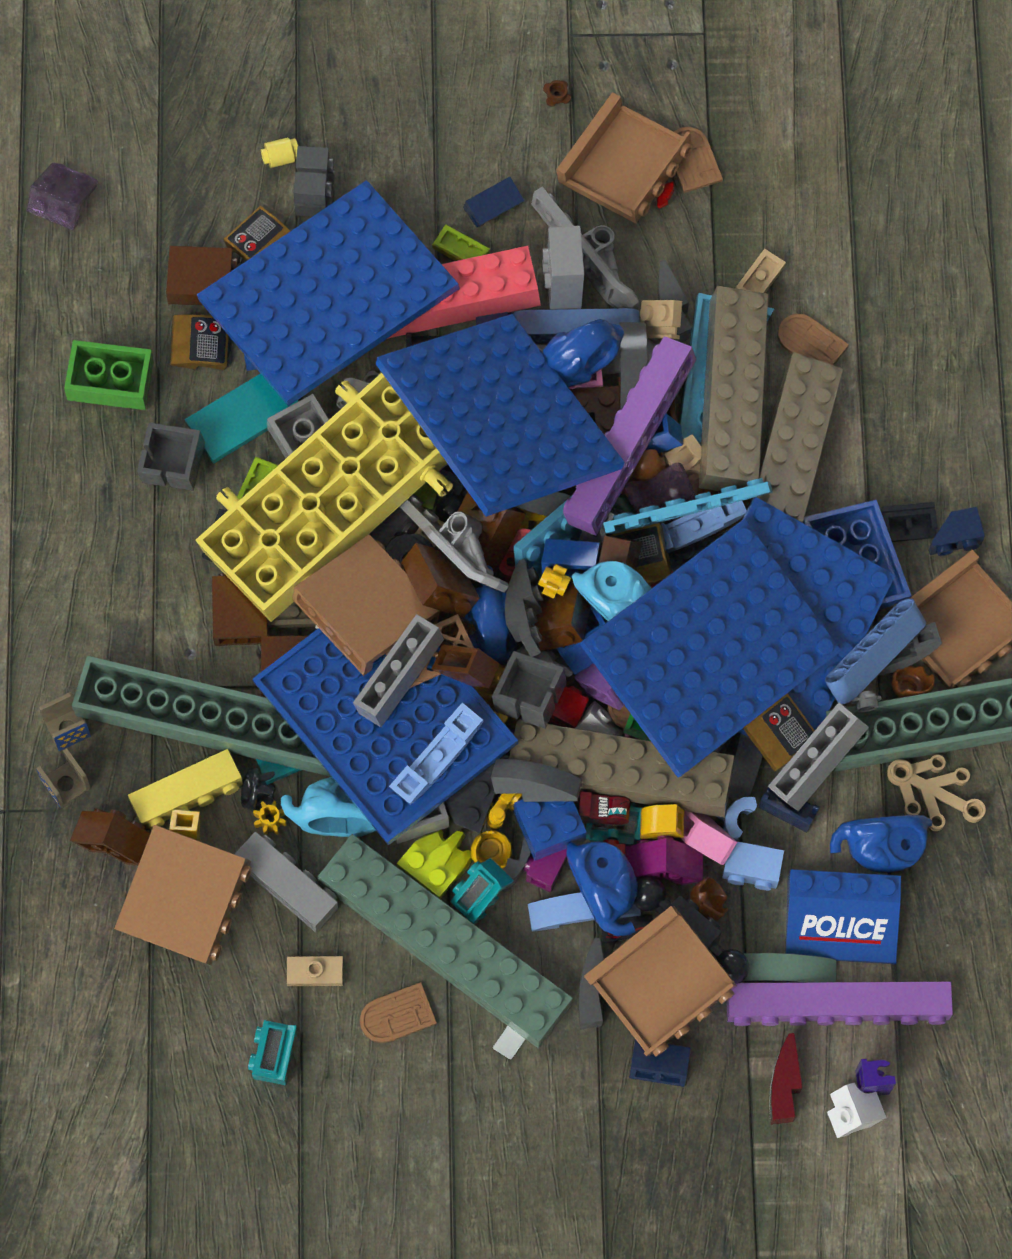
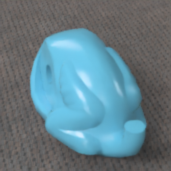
(610, 587)
(327, 811)

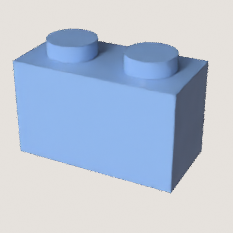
(754, 866)

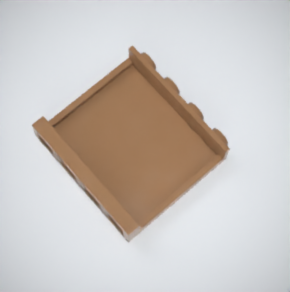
(623, 160)
(362, 602)
(970, 619)
(183, 895)
(662, 981)

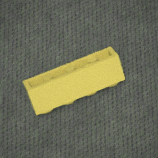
(186, 789)

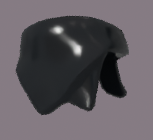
(256, 790)

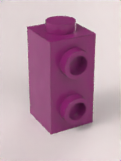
(546, 870)

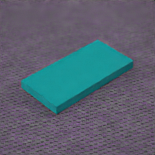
(236, 417)

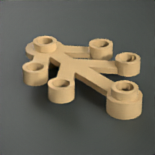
(932, 789)

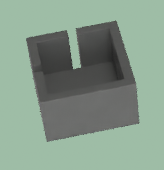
(313, 180)
(175, 456)
(529, 689)

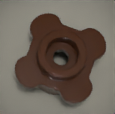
(557, 86)

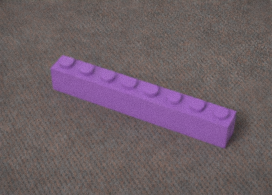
(632, 432)
(840, 1002)

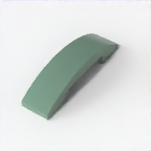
(789, 968)

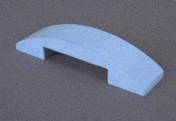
(700, 525)
(438, 755)
(564, 910)

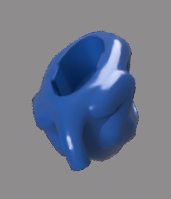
(583, 350)
(490, 624)
(884, 842)
(605, 883)

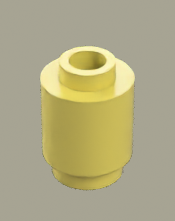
(279, 152)

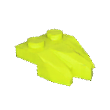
(436, 861)

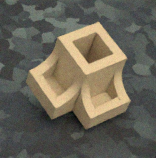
(687, 454)

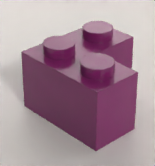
(666, 860)

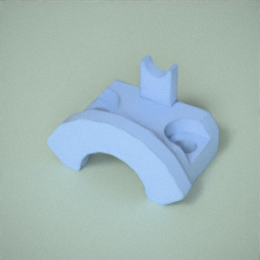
(744, 805)

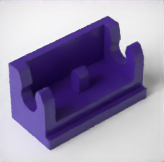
(871, 1079)

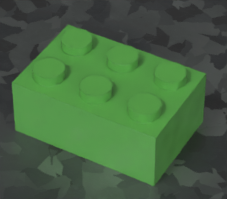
(109, 375)

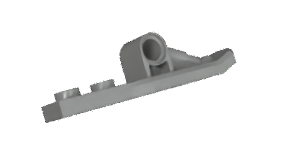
(598, 257)
(456, 540)

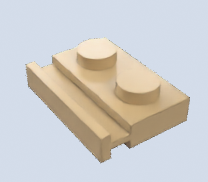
(661, 318)

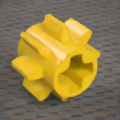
(554, 581)
(265, 823)

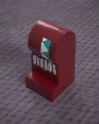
(604, 809)

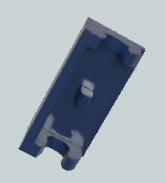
(493, 202)
(779, 808)
(666, 1068)

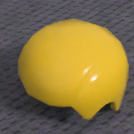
(491, 845)

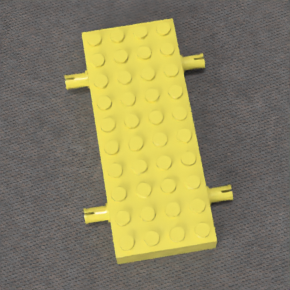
(323, 496)

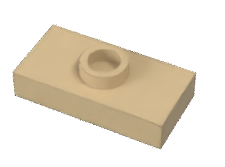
(762, 273)
(315, 971)

